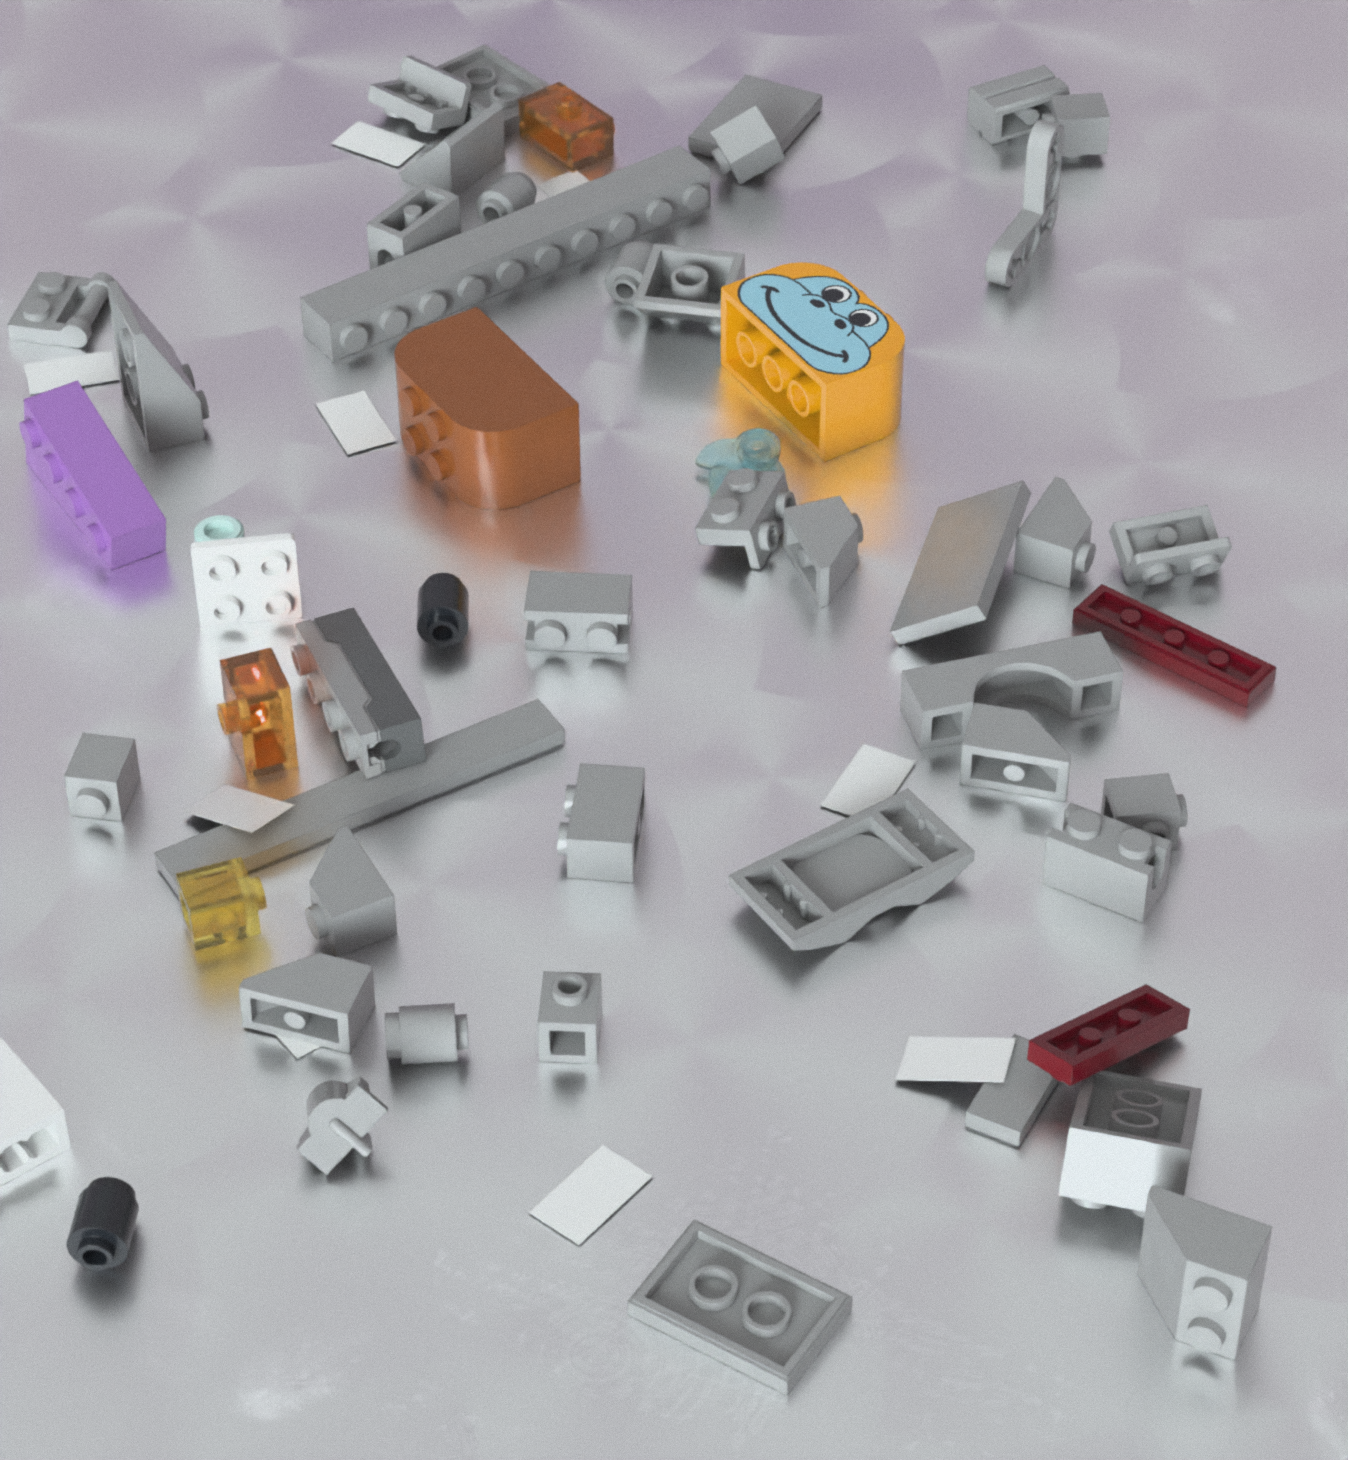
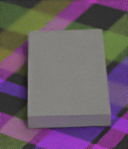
(961, 563)

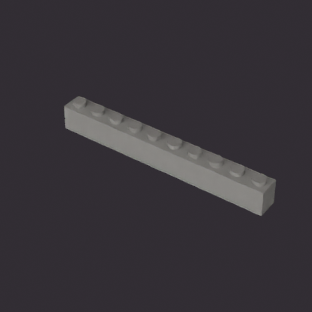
(504, 253)

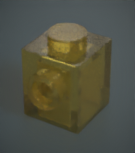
(220, 903)

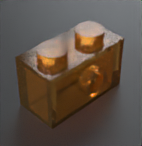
(566, 127)
(258, 713)

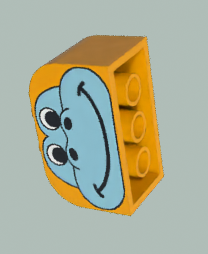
(815, 355)

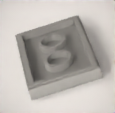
(494, 79)
(782, 106)
(740, 1306)

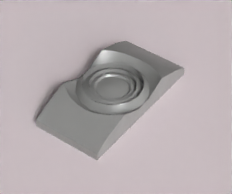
(853, 871)

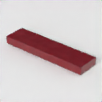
(1174, 645)

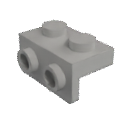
(423, 96)
(747, 513)
(1168, 545)

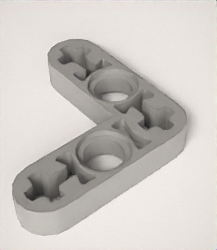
(1039, 208)

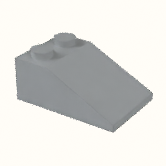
(152, 380)
(1128, 1138)

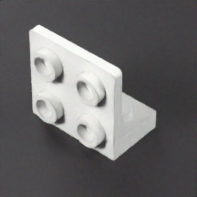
(246, 580)

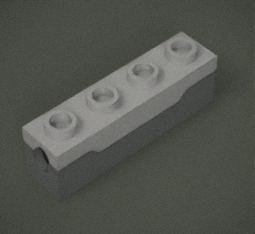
(358, 693)

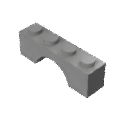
(1066, 674)

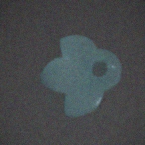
(738, 454)

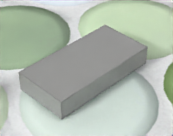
(1013, 1105)

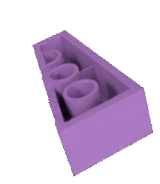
(91, 476)

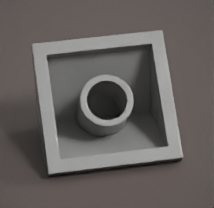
(462, 155)

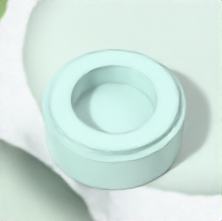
(218, 528)

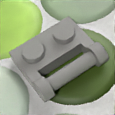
(49, 304)

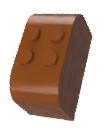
(484, 414)

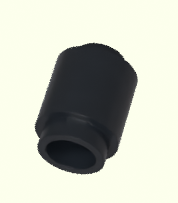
(443, 610)
(103, 1224)

